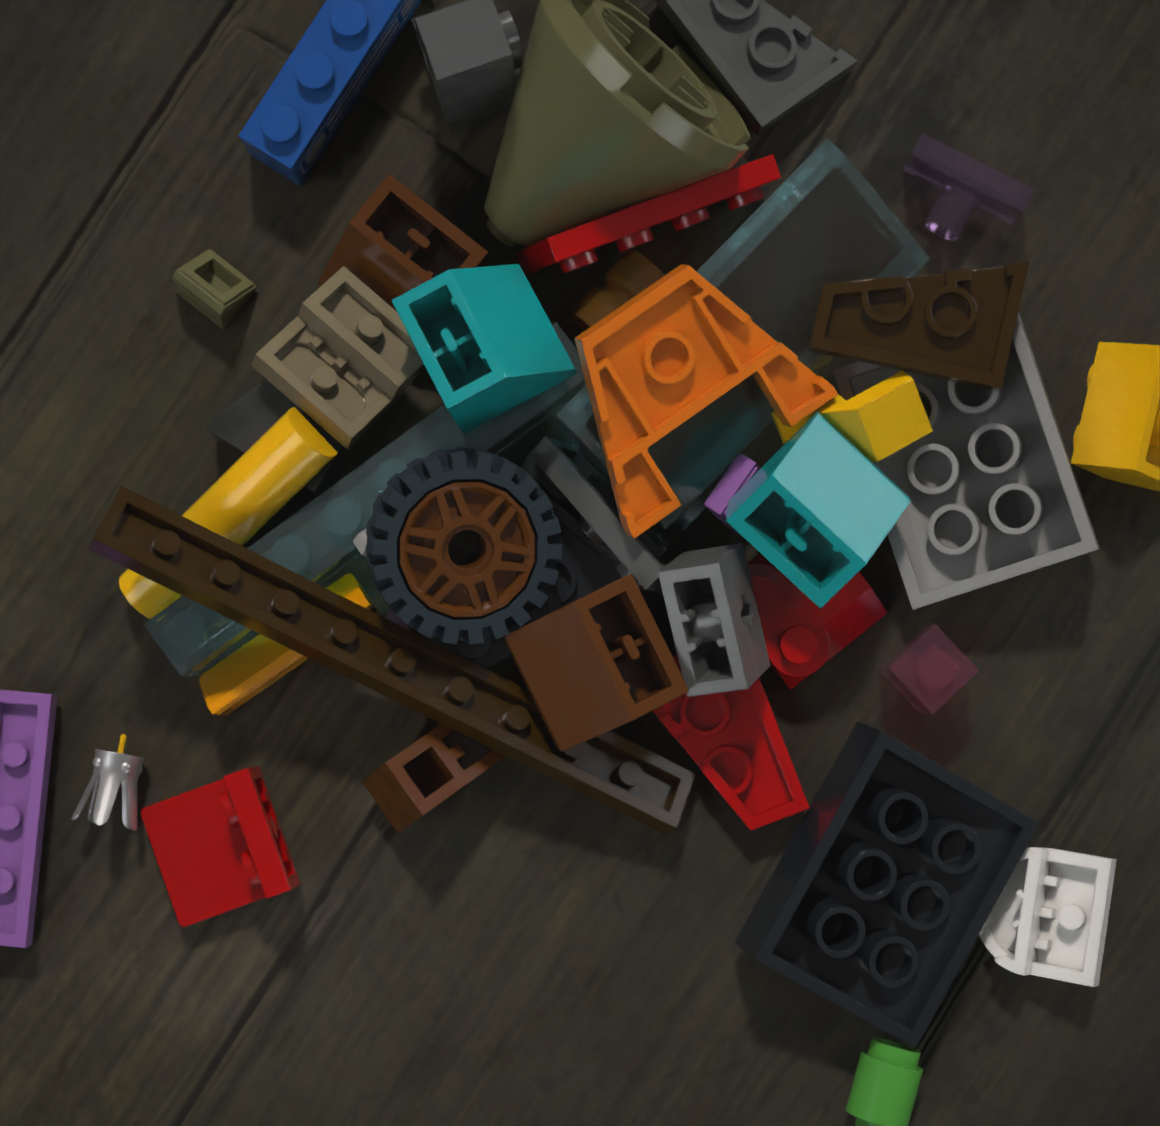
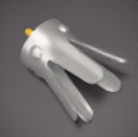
(109, 772)

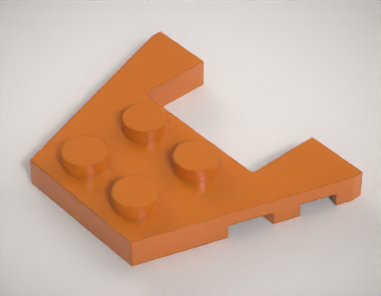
(667, 361)

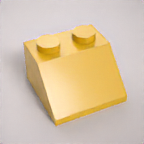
(1122, 416)

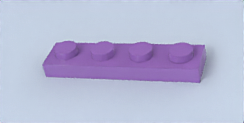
(25, 764)

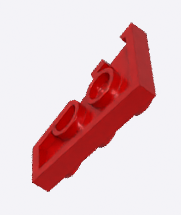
(738, 751)

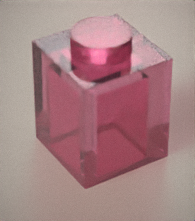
(929, 669)

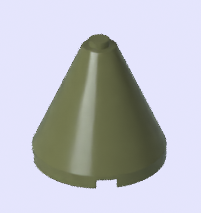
(603, 122)

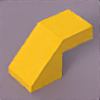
(876, 419)

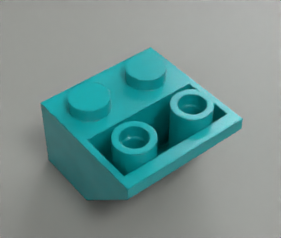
(483, 340)
(817, 509)

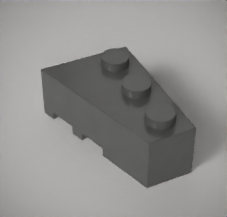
(470, 59)

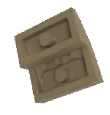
(342, 357)

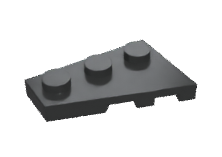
(757, 55)
(575, 479)

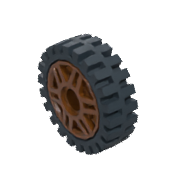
(472, 595)

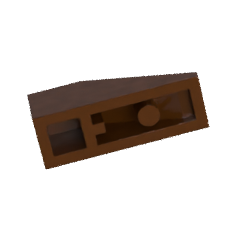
(429, 772)

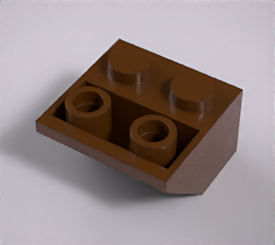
(401, 243)
(595, 663)

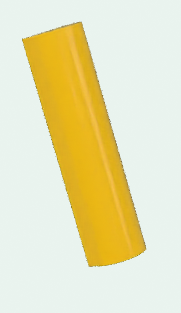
(245, 496)

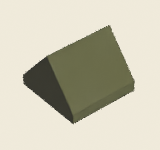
(213, 287)

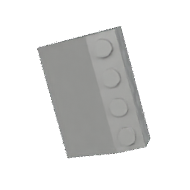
(985, 485)

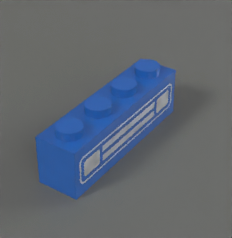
(322, 82)

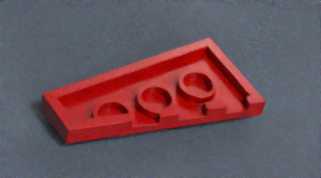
(634, 224)

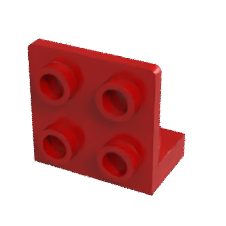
(220, 846)

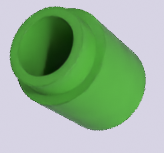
(885, 1084)

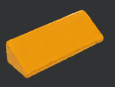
(263, 661)

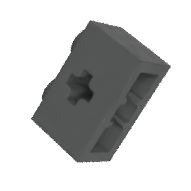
(714, 619)

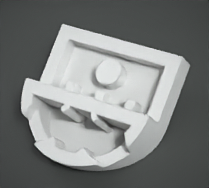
(1053, 916)

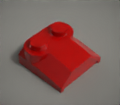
(799, 632)

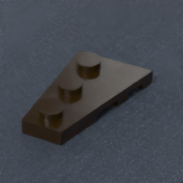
(927, 325)

